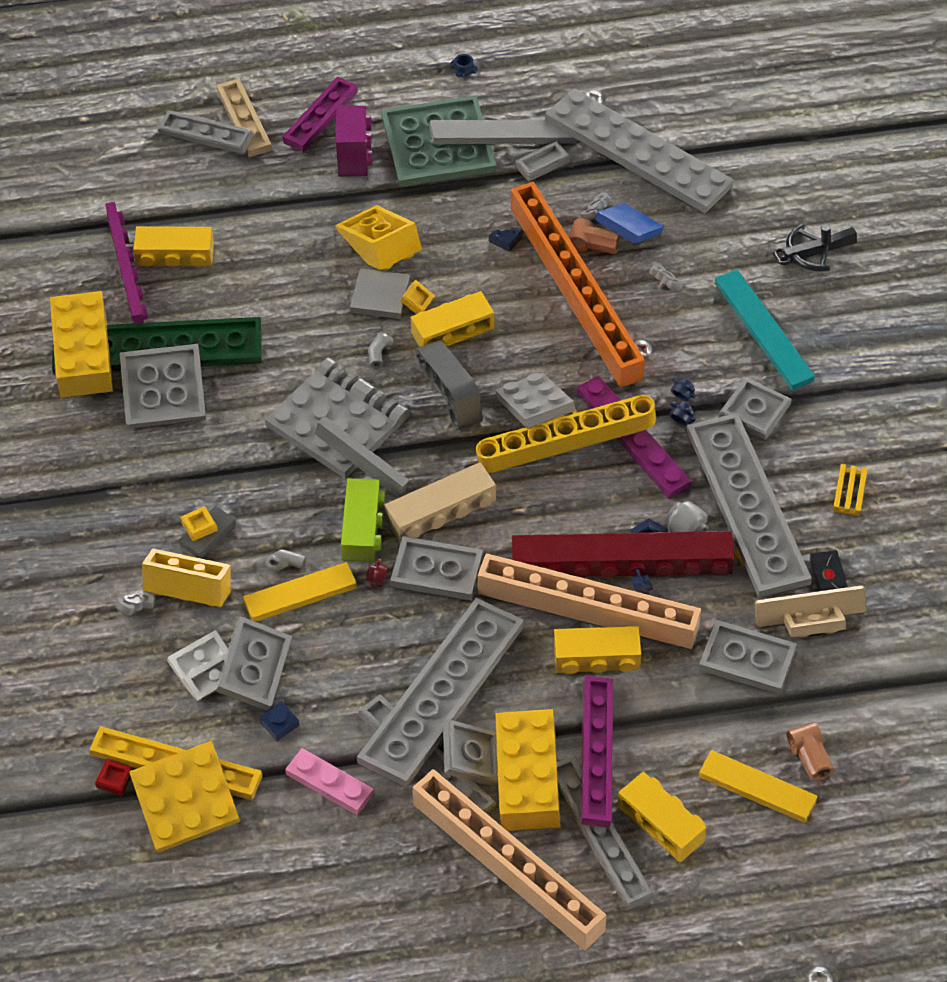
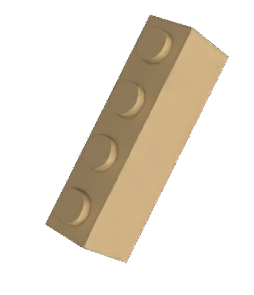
(440, 502)

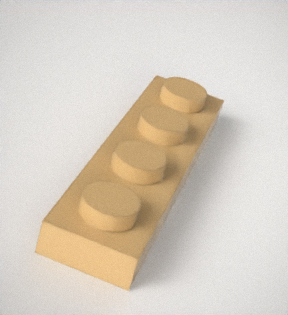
(243, 115)

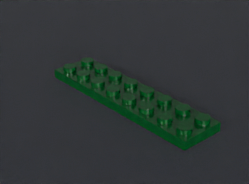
(219, 340)

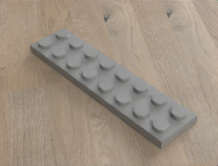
(639, 150)
(748, 505)
(440, 692)

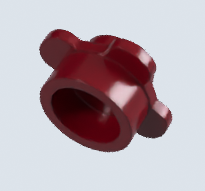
(376, 574)

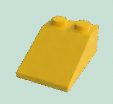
(381, 237)

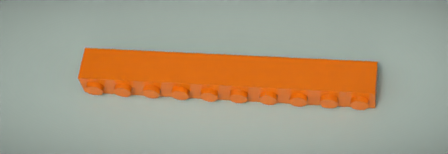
(577, 285)

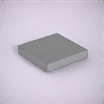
(379, 293)
(757, 407)
(470, 753)

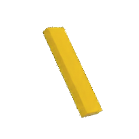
(299, 592)
(758, 786)

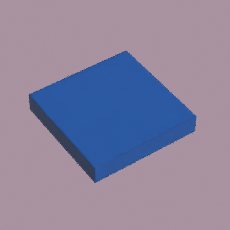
(629, 223)

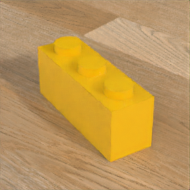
(173, 246)
(453, 321)
(186, 578)
(597, 649)
(662, 816)

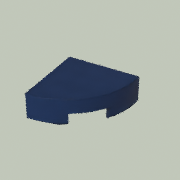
(506, 239)
(648, 526)

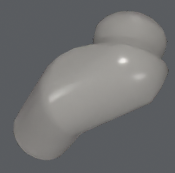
(381, 342)
(283, 559)

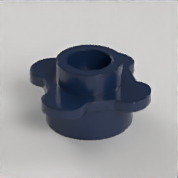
(463, 65)
(683, 389)
(682, 413)
(641, 583)

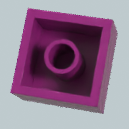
(353, 141)

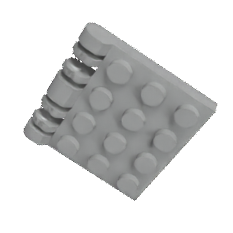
(349, 406)

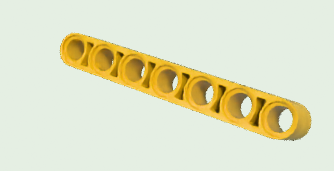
(579, 434)

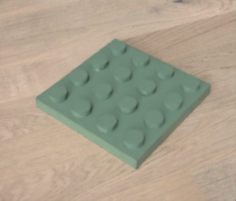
(421, 161)

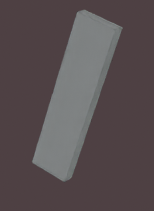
(205, 132)
(361, 456)

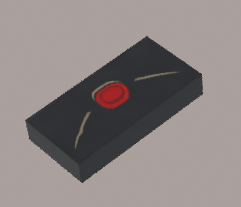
(828, 570)

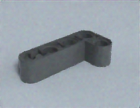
(452, 383)

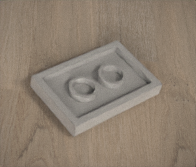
(535, 400)
(436, 568)
(747, 657)
(253, 663)

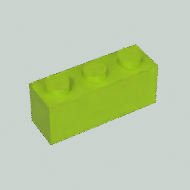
(362, 520)

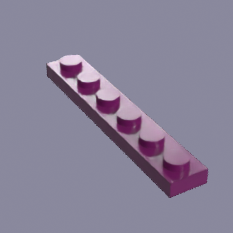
(125, 257)
(639, 445)
(597, 752)

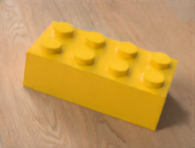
(81, 344)
(527, 770)

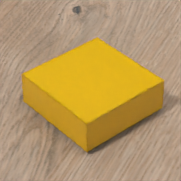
(417, 297)
(198, 523)

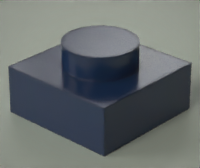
(279, 721)

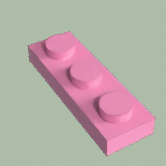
(329, 781)

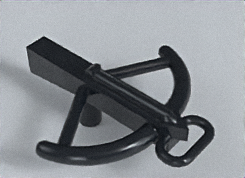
(817, 246)

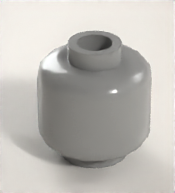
(687, 518)

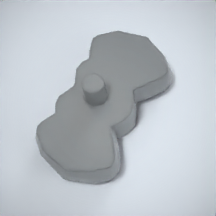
(599, 203)
(666, 278)
(135, 602)

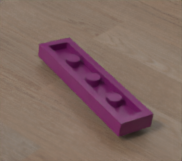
(319, 114)

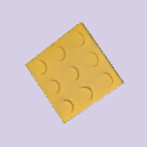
(184, 796)

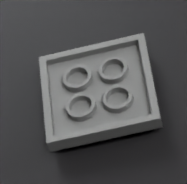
(162, 386)

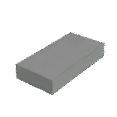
(542, 161)

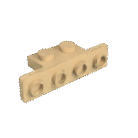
(812, 611)

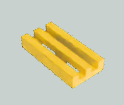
(852, 473)

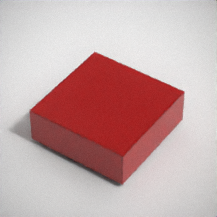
(114, 777)

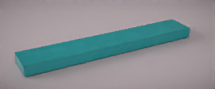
(764, 329)

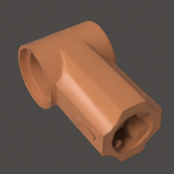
(586, 235)
(808, 745)

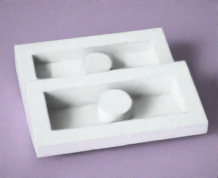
(200, 664)

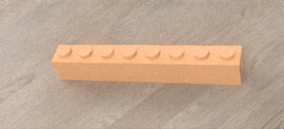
(588, 600)
(509, 859)

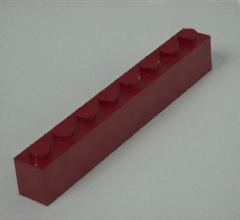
(626, 552)

